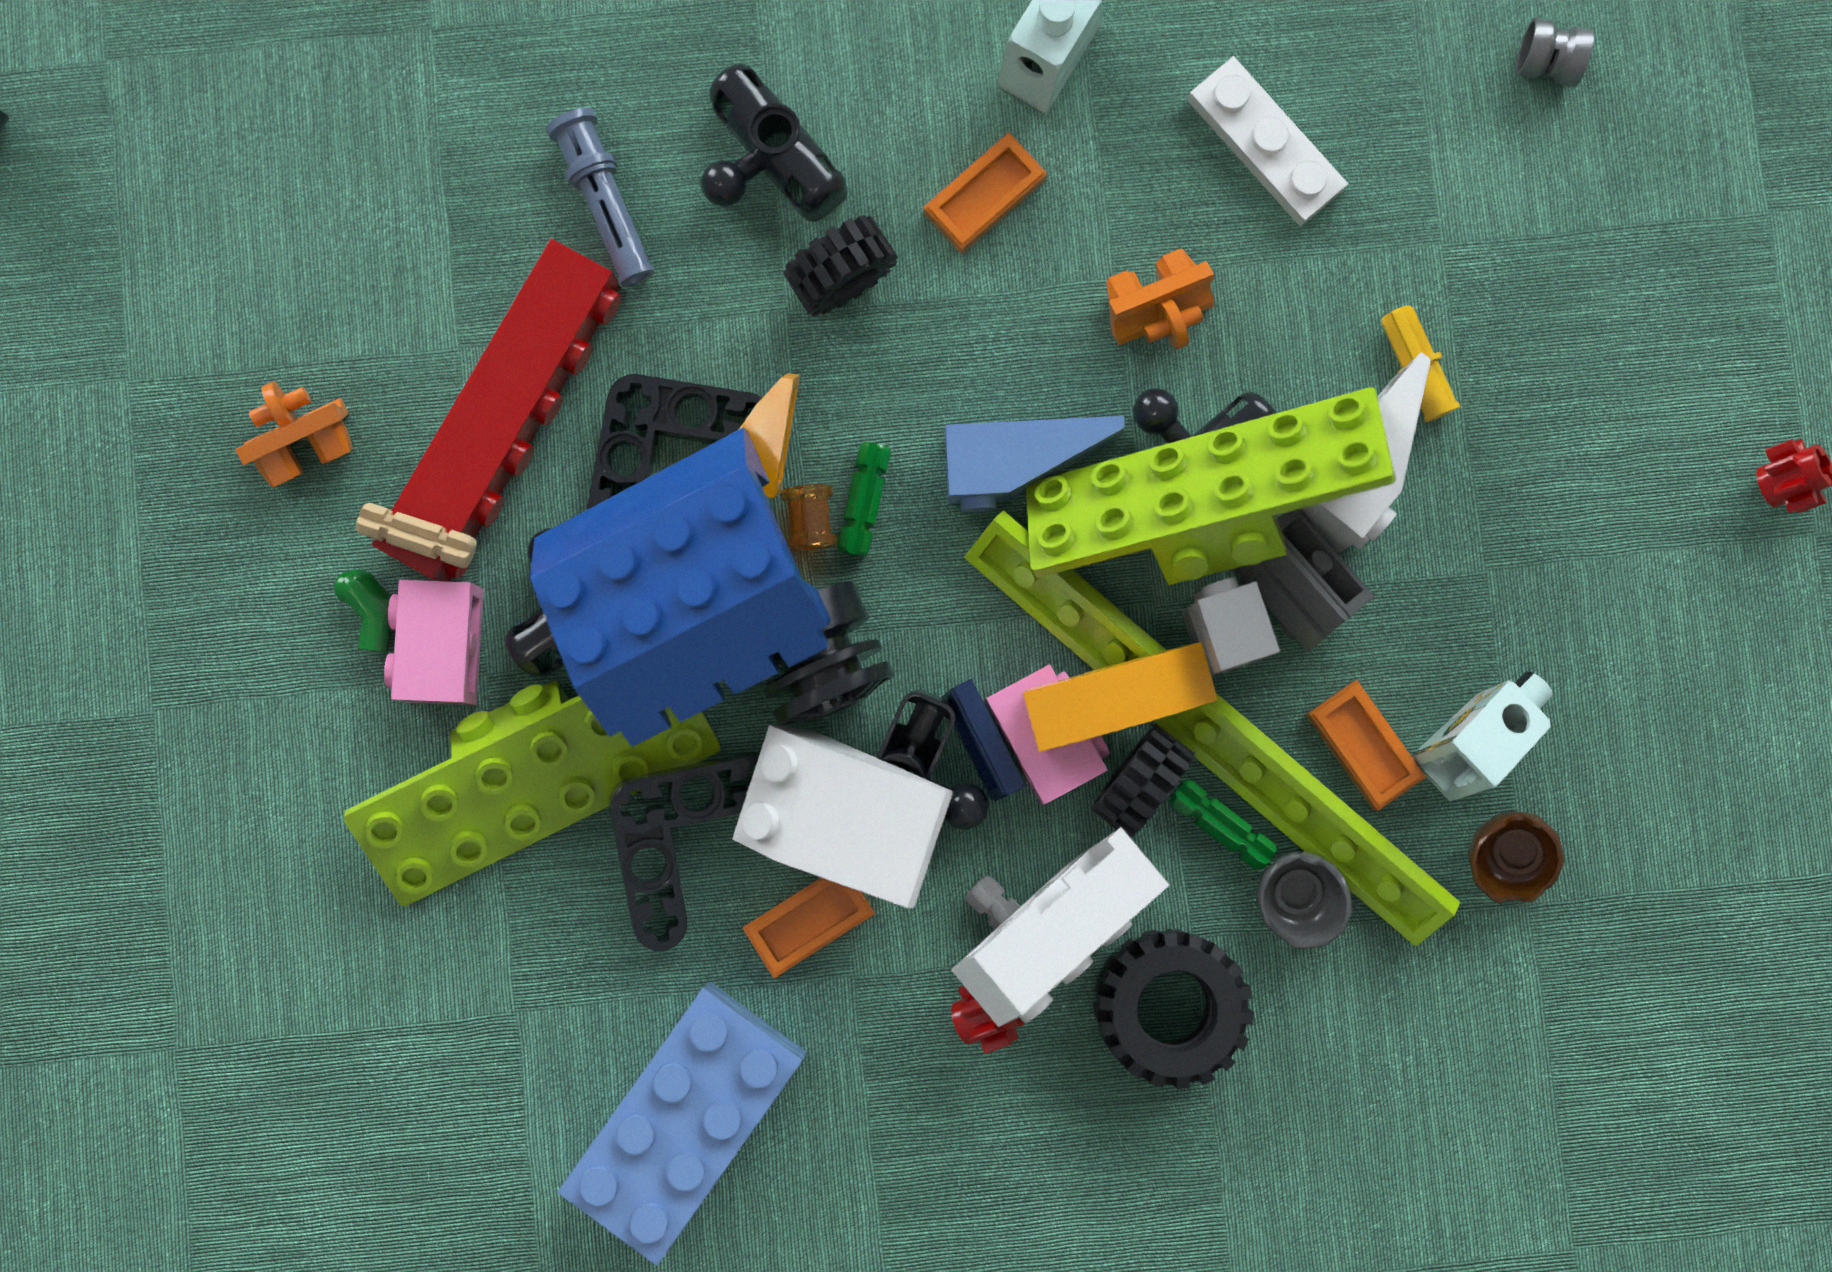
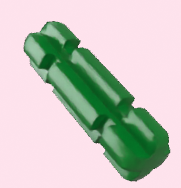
(864, 499)
(1223, 824)

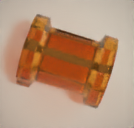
(809, 517)

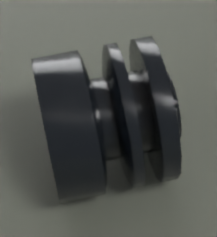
(833, 676)

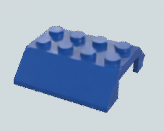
(676, 592)

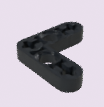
(658, 420)
(656, 833)

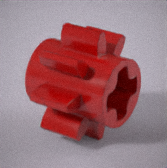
(1795, 476)
(976, 1025)

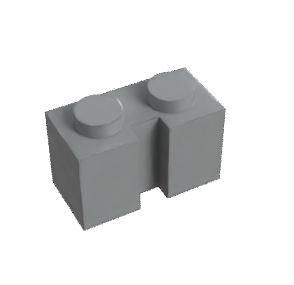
(1230, 625)

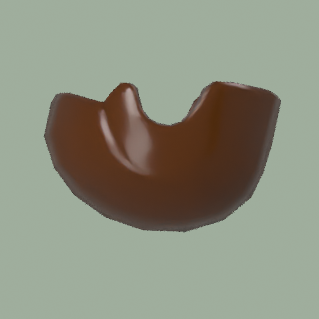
(1515, 857)

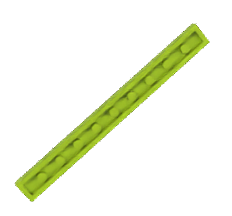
(1224, 740)

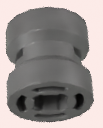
(1554, 52)

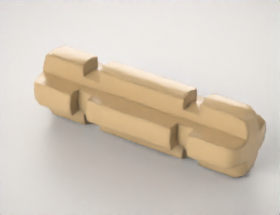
(416, 535)

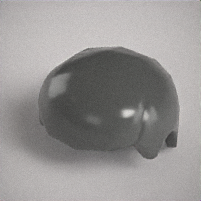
(1304, 900)

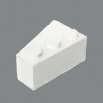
(1060, 929)

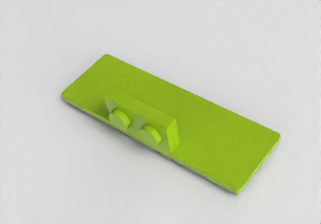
(1211, 496)
(508, 786)

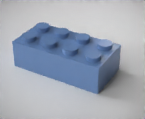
(682, 1123)

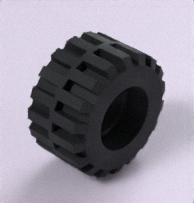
(1214, 1038)

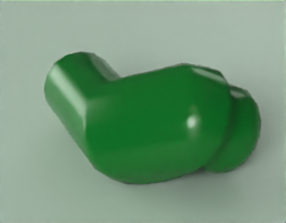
(371, 603)

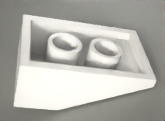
(1367, 514)
(842, 814)

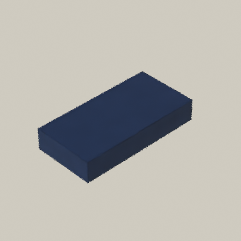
(983, 742)

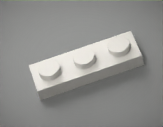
(1267, 141)

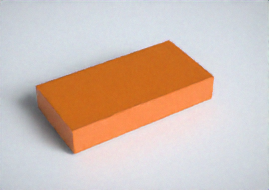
(985, 193)
(1365, 745)
(806, 923)

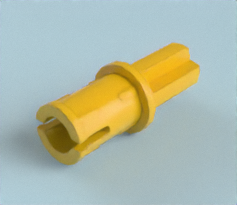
(1408, 341)

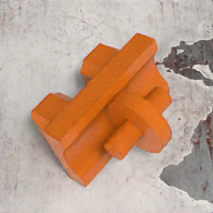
(1163, 306)
(272, 449)

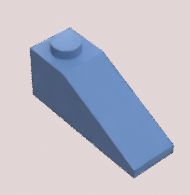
(1003, 458)

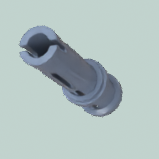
(593, 173)

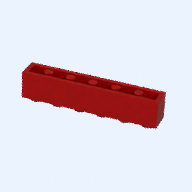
(507, 400)

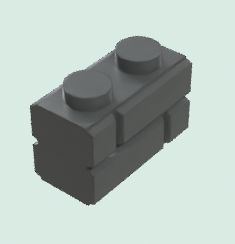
(1309, 586)

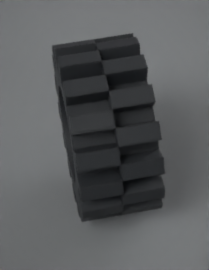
(840, 265)
(1143, 781)

